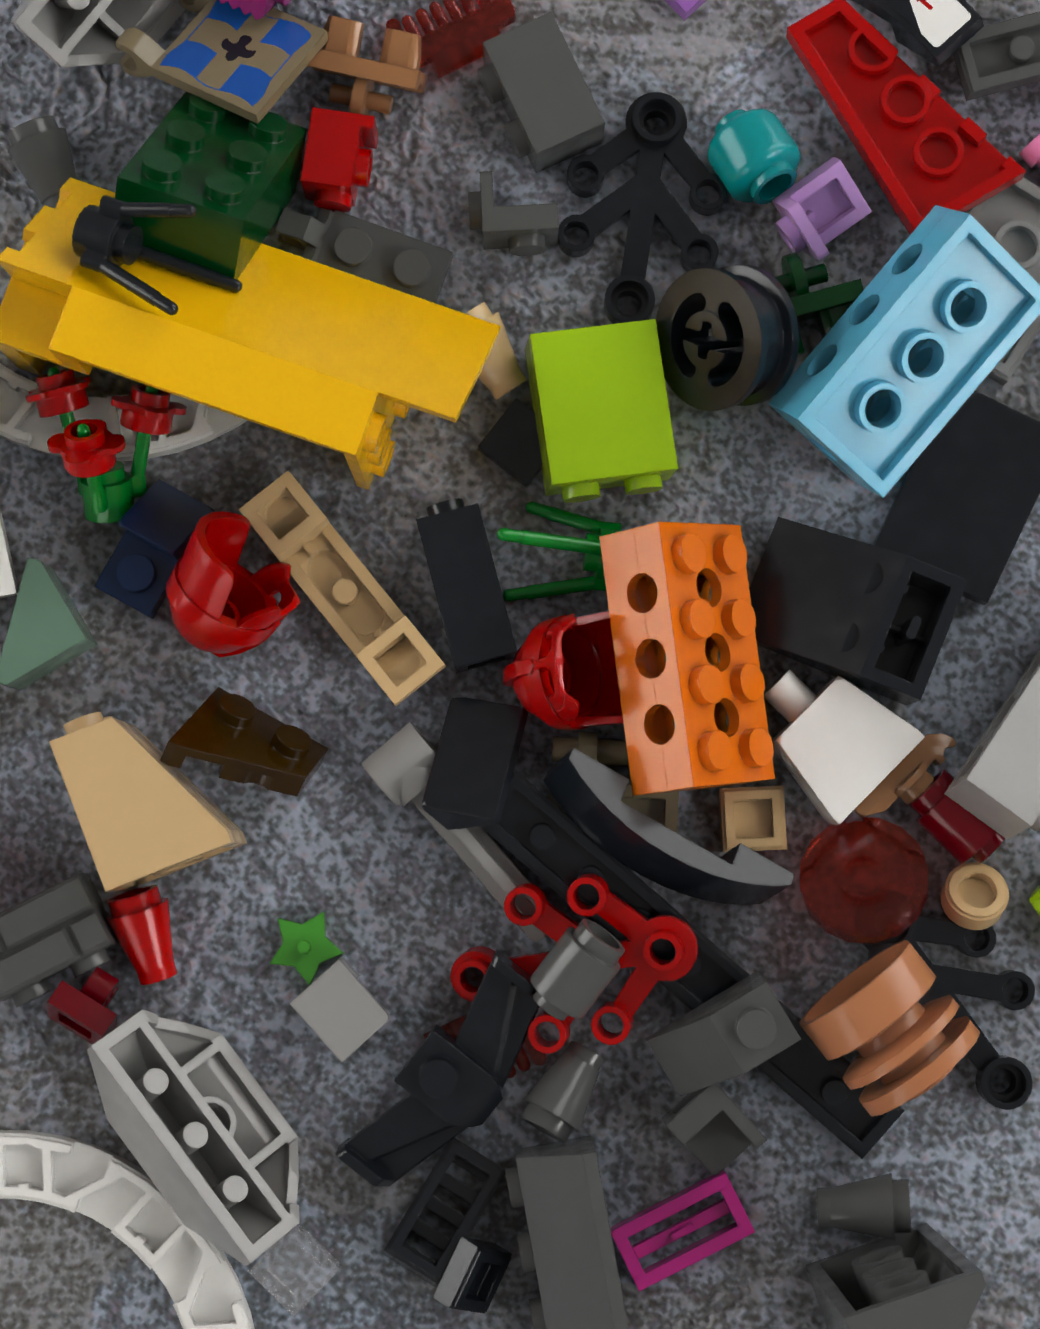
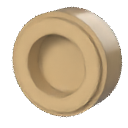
(974, 896)

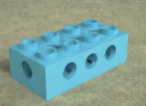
(910, 349)

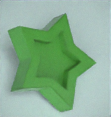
(305, 946)

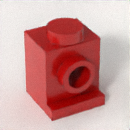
(336, 157)

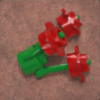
(91, 449)

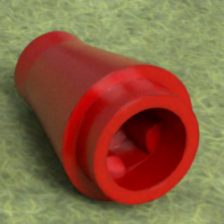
(144, 931)

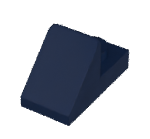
(152, 544)

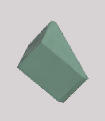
(42, 629)

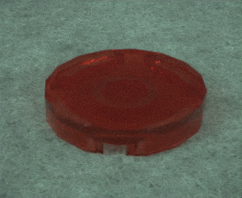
(864, 880)

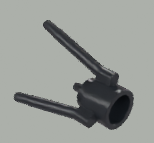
(108, 238)

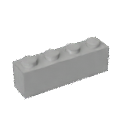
(1003, 770)

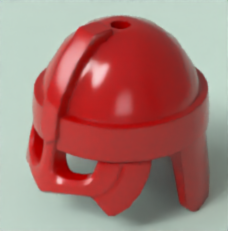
(221, 602)
(568, 672)

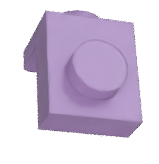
(819, 209)

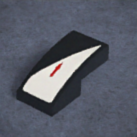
(928, 26)

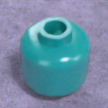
(753, 155)

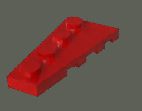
(897, 119)

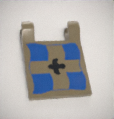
(228, 56)

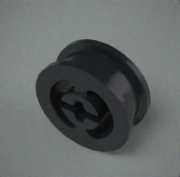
(735, 305)

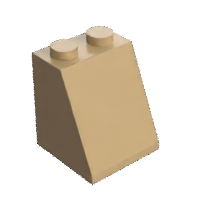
(133, 807)

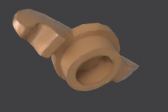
(909, 777)

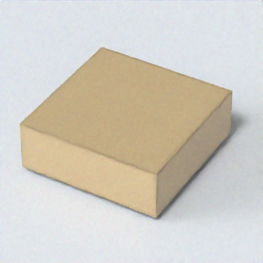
(752, 818)

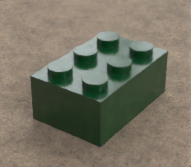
(223, 166)

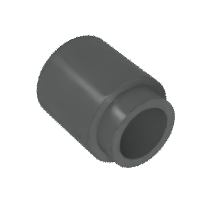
(576, 970)

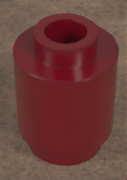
(953, 825)

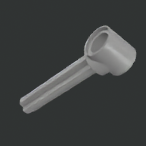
(402, 773)

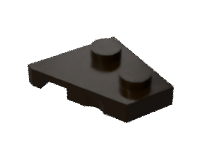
(246, 745)

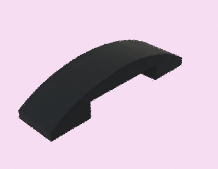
(593, 799)

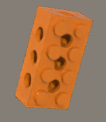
(662, 606)

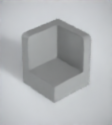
(340, 1009)

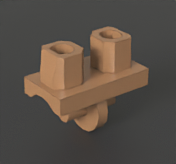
(396, 69)

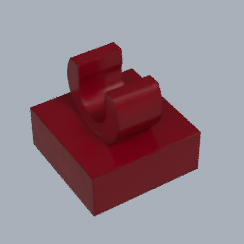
(86, 1010)

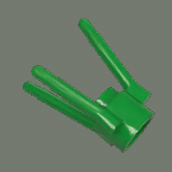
(589, 547)

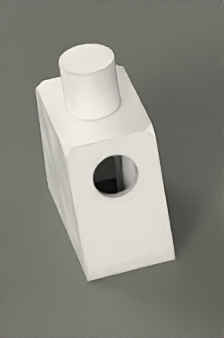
(837, 742)

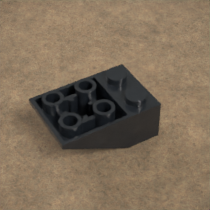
(853, 609)

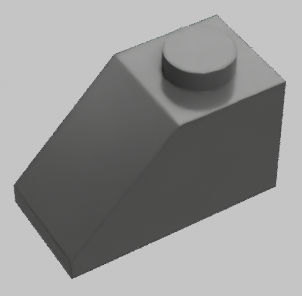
(724, 1036)

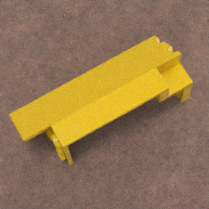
(287, 351)

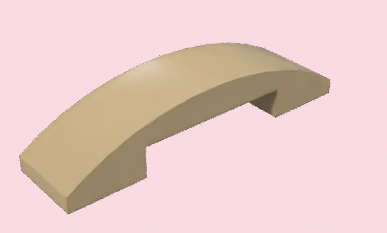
(342, 588)

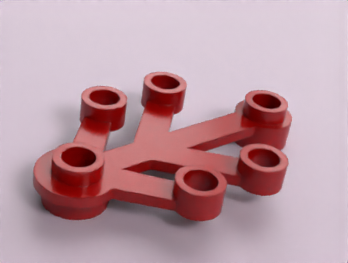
(637, 954)

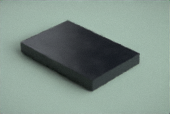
(969, 495)

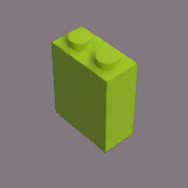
(601, 409)

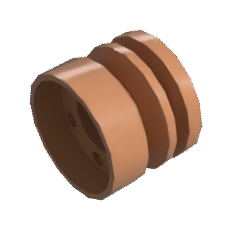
(899, 1041)

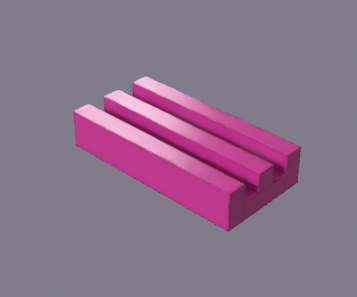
(693, 1253)

